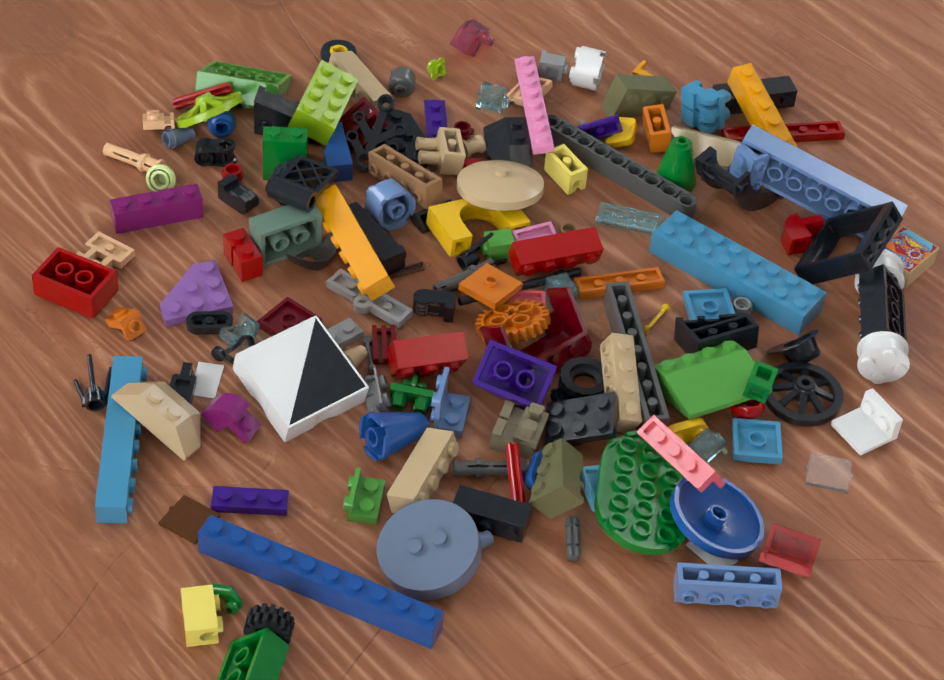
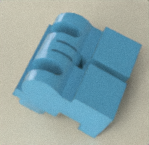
(704, 107)

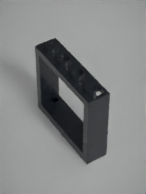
(880, 224)

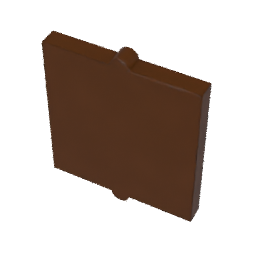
(187, 518)

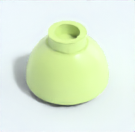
(160, 177)

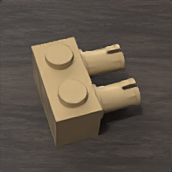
(446, 150)

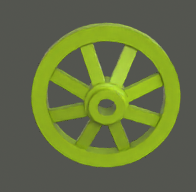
(208, 107)

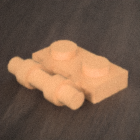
(109, 250)

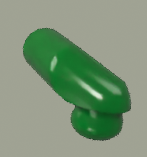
(230, 595)

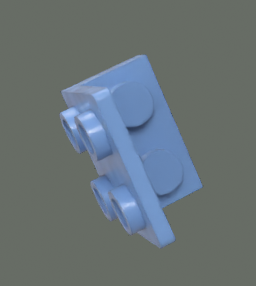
(450, 408)

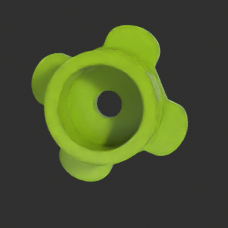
(436, 68)

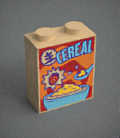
(914, 252)

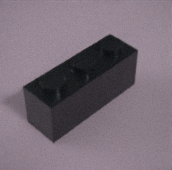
(495, 513)

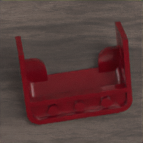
(565, 335)

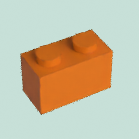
(656, 128)

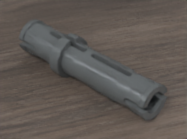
(453, 282)
(479, 468)

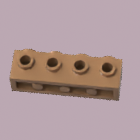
(420, 182)

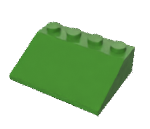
(242, 79)
(706, 379)

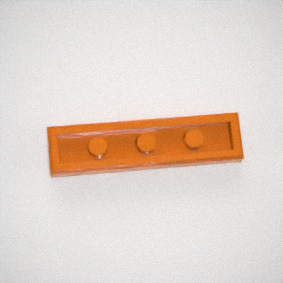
(638, 279)

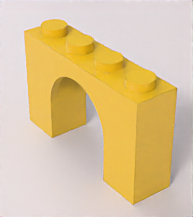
(448, 227)

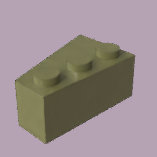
(633, 92)
(558, 480)

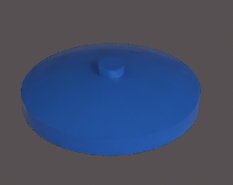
(718, 519)

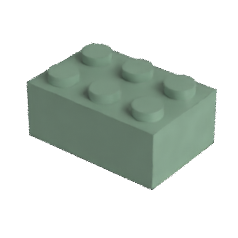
(285, 232)

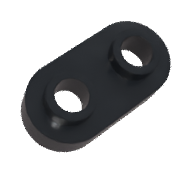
(208, 322)

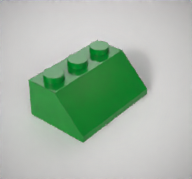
(254, 657)

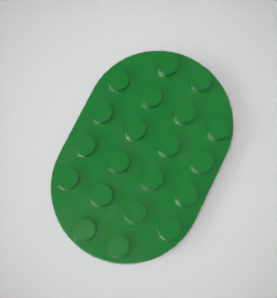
(636, 495)

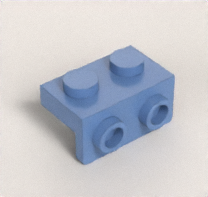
(747, 160)

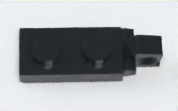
(185, 382)

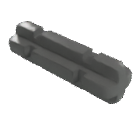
(572, 538)

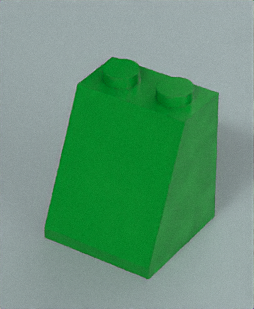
(281, 145)

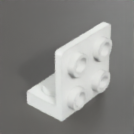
(870, 424)

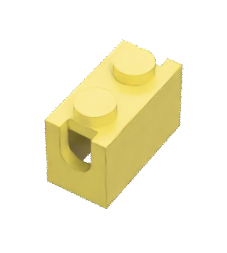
(566, 169)
(200, 616)

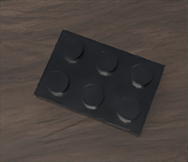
(582, 419)

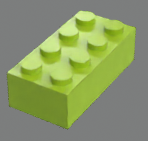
(324, 102)

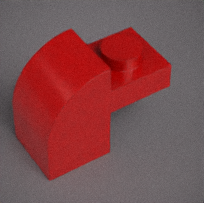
(799, 231)

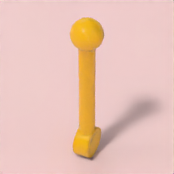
(664, 308)

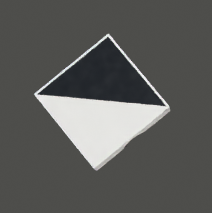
(300, 378)

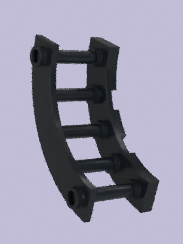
(741, 188)

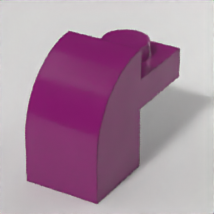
(232, 412)

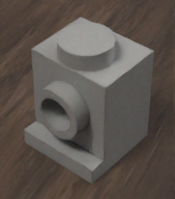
(552, 66)

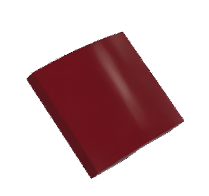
(370, 114)

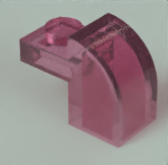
(471, 36)

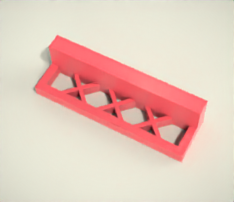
(679, 455)

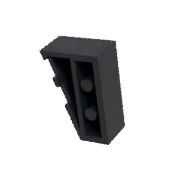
(272, 111)

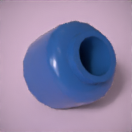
(222, 124)

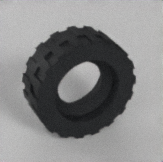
(581, 367)

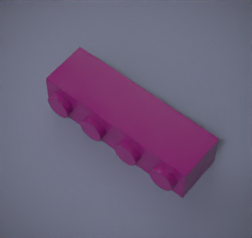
(156, 208)

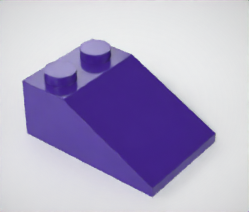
(514, 375)

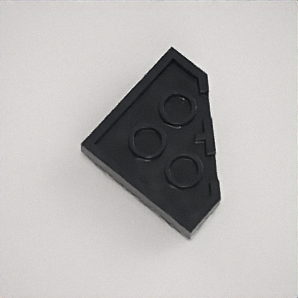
(406, 143)

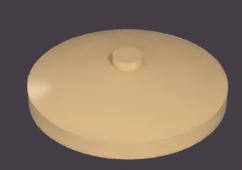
(500, 185)

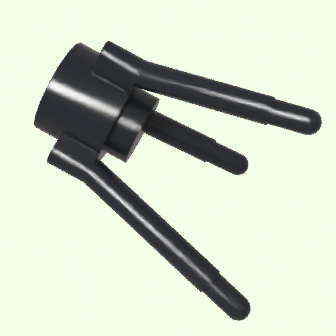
(471, 257)
(94, 397)

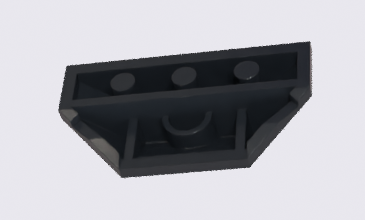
(508, 140)

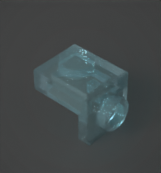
(245, 326)
(708, 445)

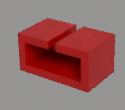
(242, 254)

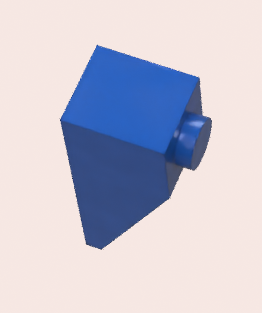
(338, 155)

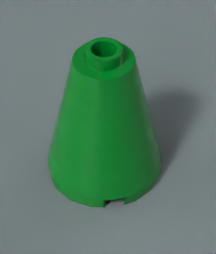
(678, 164)

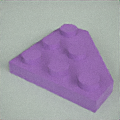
(197, 290)

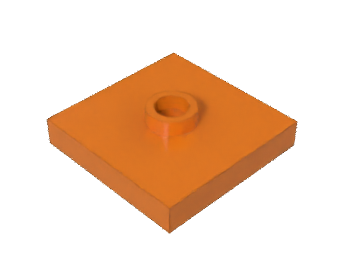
(490, 286)

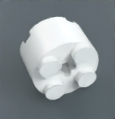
(588, 68)

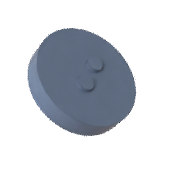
(429, 549)

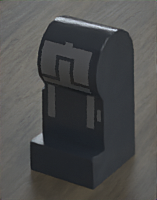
(236, 194)
(435, 303)

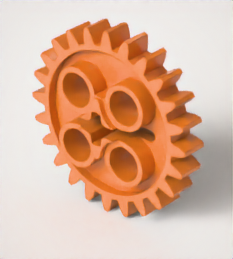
(518, 318)

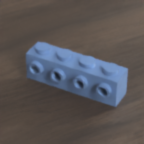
(727, 585)

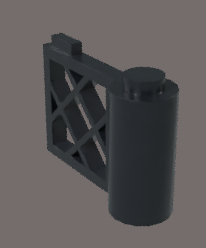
(296, 192)

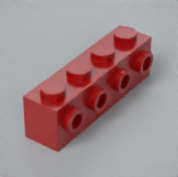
(555, 251)

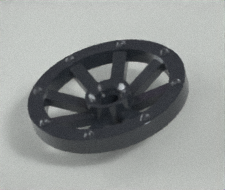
(805, 390)

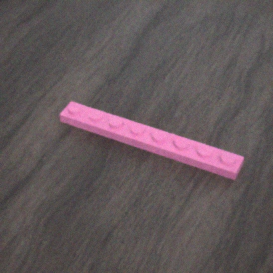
(534, 105)

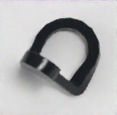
(220, 354)

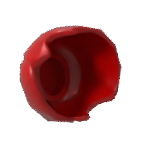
(748, 410)

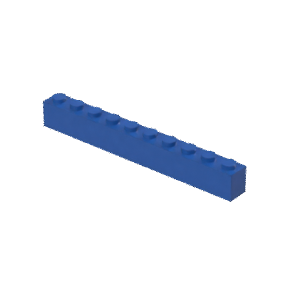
(321, 581)

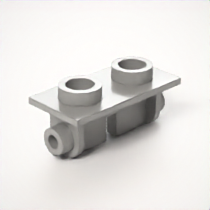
(377, 386)

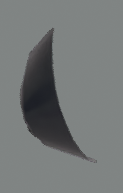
(322, 254)

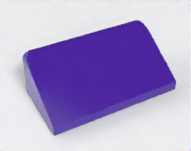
(603, 127)

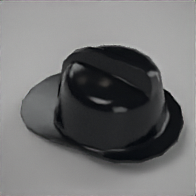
(800, 349)

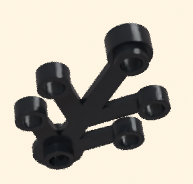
(374, 137)

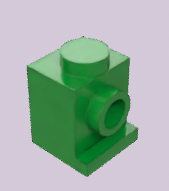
(760, 382)

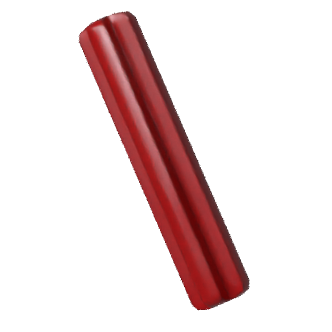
(189, 99)
(515, 472)

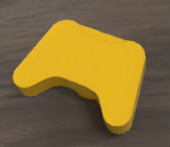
(625, 137)

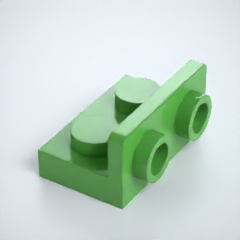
(364, 498)

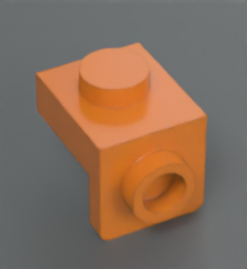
(128, 321)

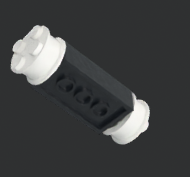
(883, 333)

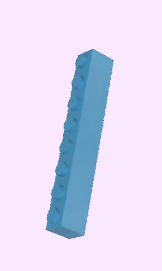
(119, 447)

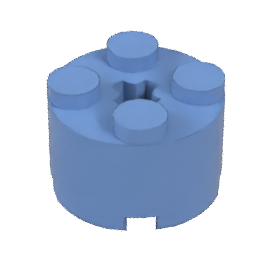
(390, 204)

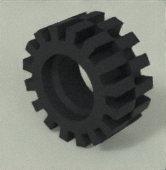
(275, 619)

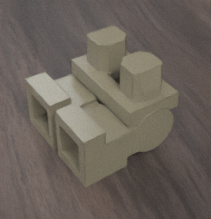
(519, 427)

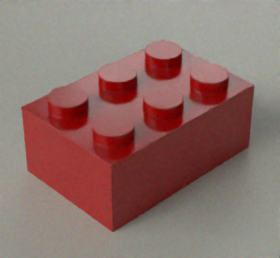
(75, 282)
(427, 354)

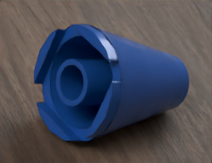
(390, 432)

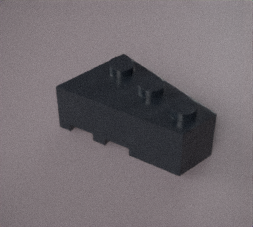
(702, 333)

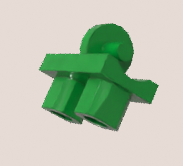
(413, 392)

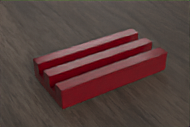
(382, 331)

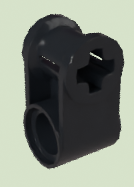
(214, 151)

